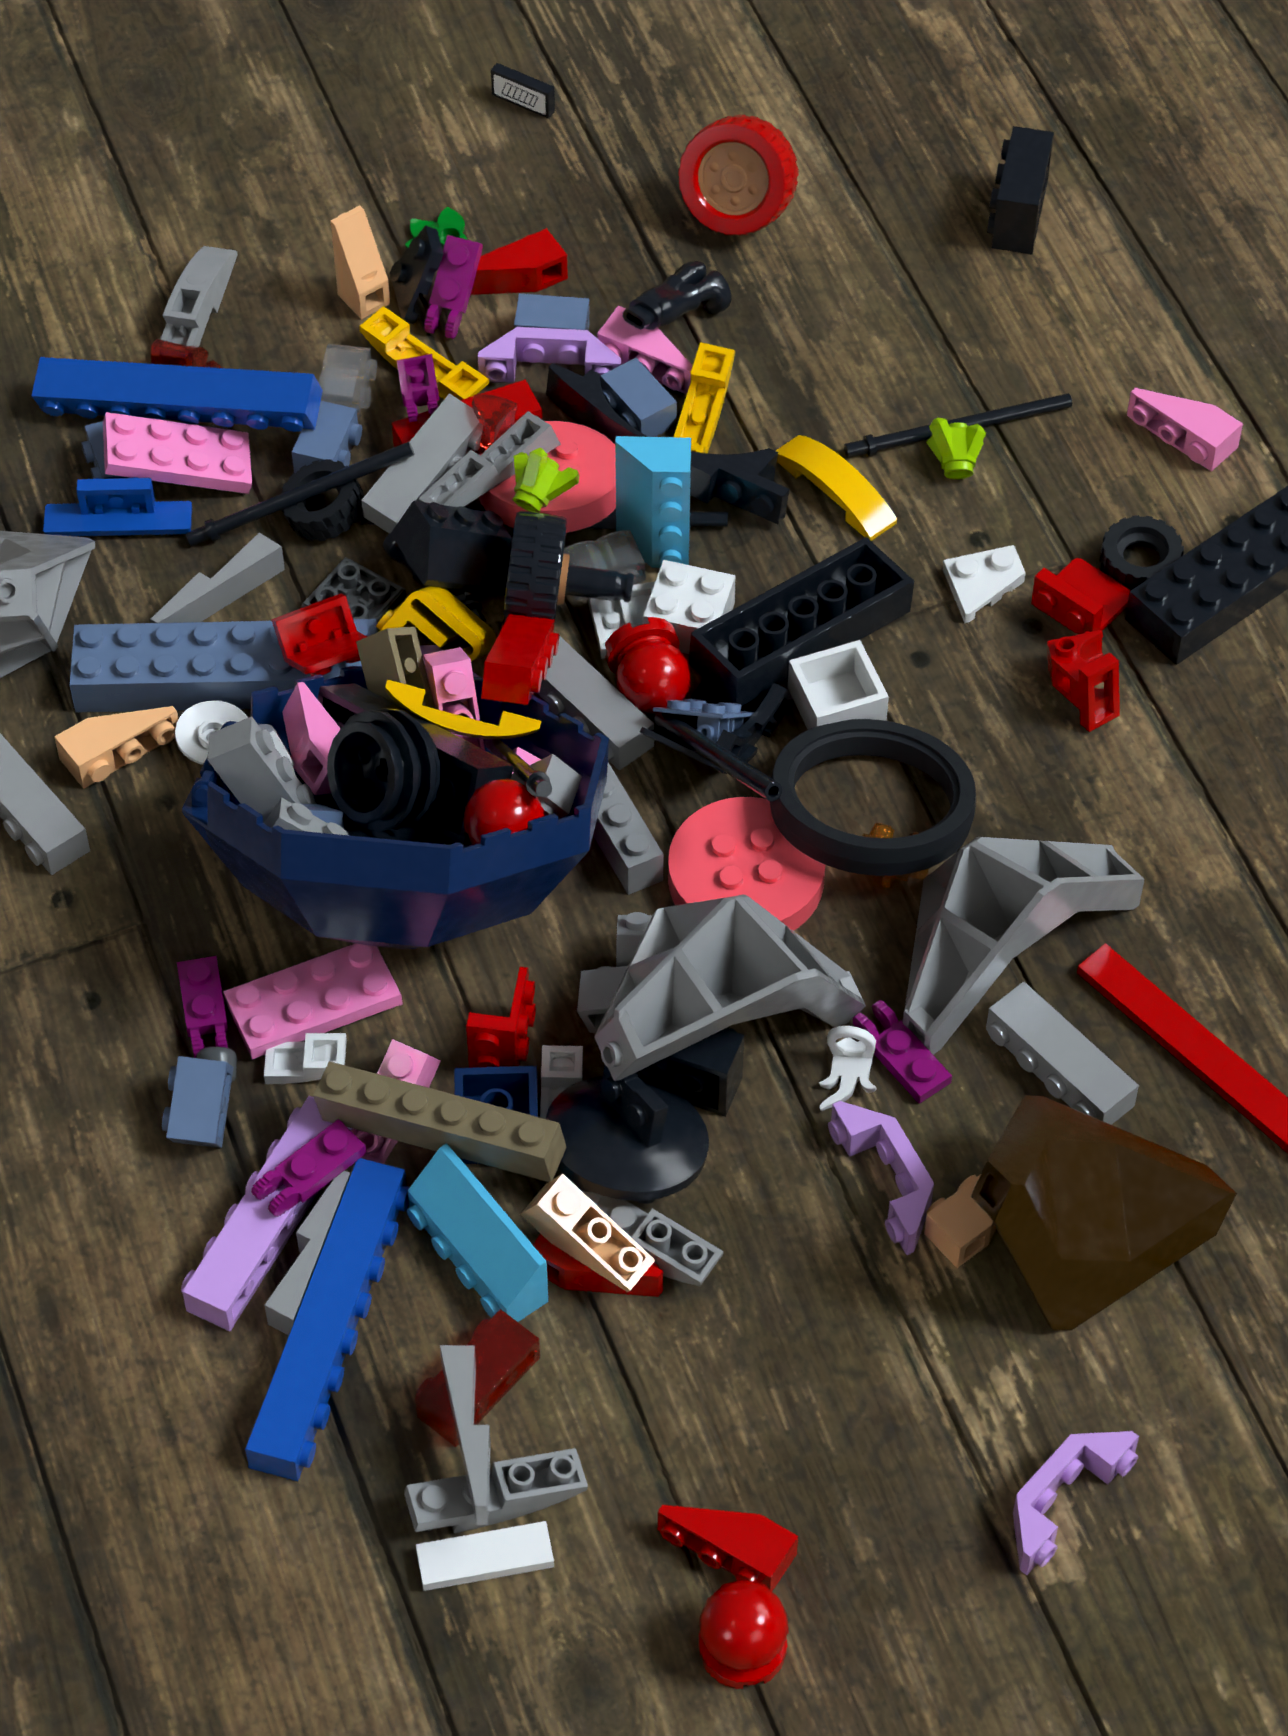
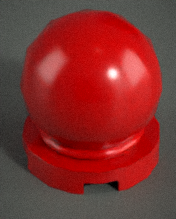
(648, 664)
(500, 806)
(743, 1634)

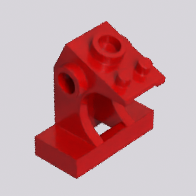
(1078, 666)

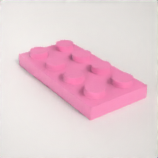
(177, 453)
(312, 997)

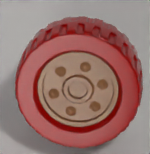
(738, 175)

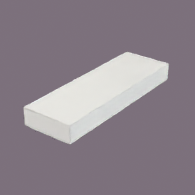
(484, 1555)

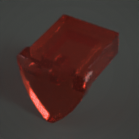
(176, 354)
(495, 415)

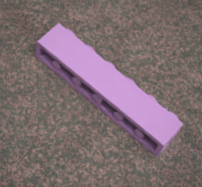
(251, 1235)

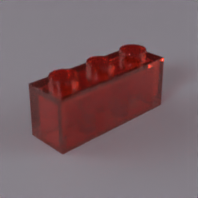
(502, 1356)

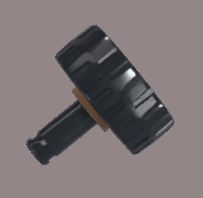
(542, 574)

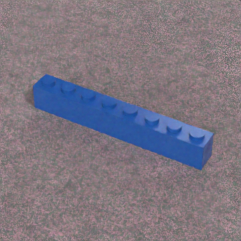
(178, 393)
(327, 1321)

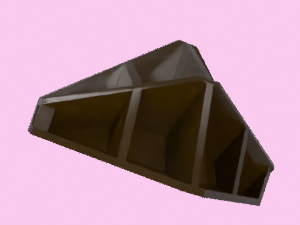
(1093, 1207)

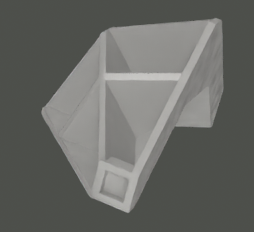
(36, 592)
(990, 908)
(713, 969)

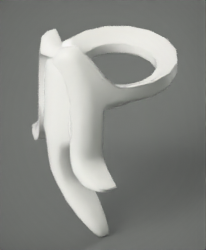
(850, 1063)

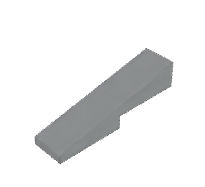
(480, 473)
(244, 572)
(287, 1298)
(474, 1440)

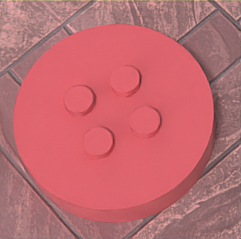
(584, 503)
(739, 851)

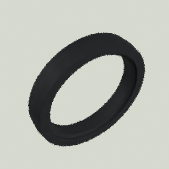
(869, 854)

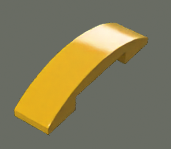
(393, 340)
(705, 395)
(841, 482)
(509, 726)

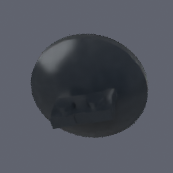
(629, 1138)

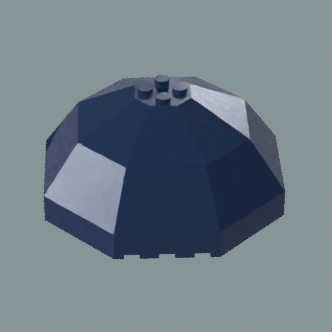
(397, 888)

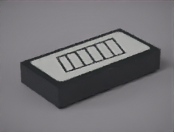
(523, 90)

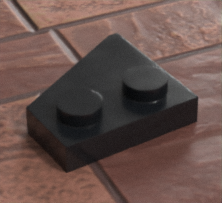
(415, 271)

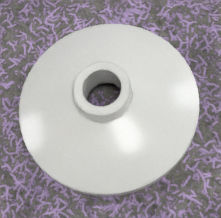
(198, 722)

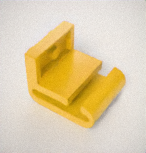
(442, 620)

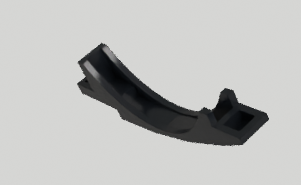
(735, 478)

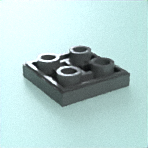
(366, 591)

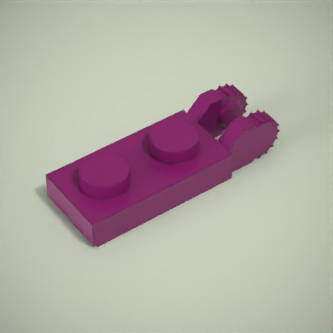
(453, 283)
(418, 384)
(203, 1001)
(904, 1054)
(310, 1167)

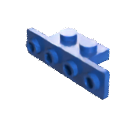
(117, 508)

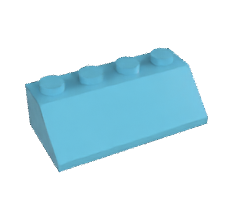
(655, 495)
(477, 1237)

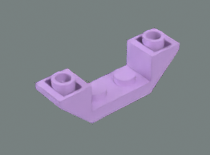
(544, 346)
(863, 1129)
(1100, 1453)

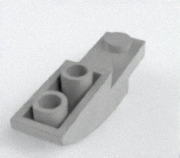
(197, 295)
(674, 1248)
(515, 1490)

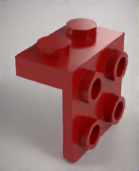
(1079, 596)
(318, 636)
(500, 1039)

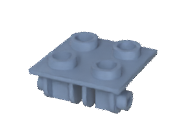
(711, 717)

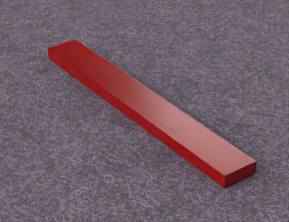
(1189, 1042)

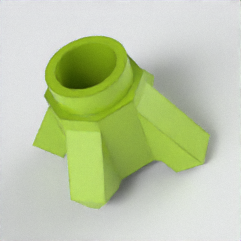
(956, 446)
(540, 480)

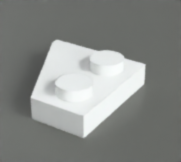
(983, 578)
(612, 615)

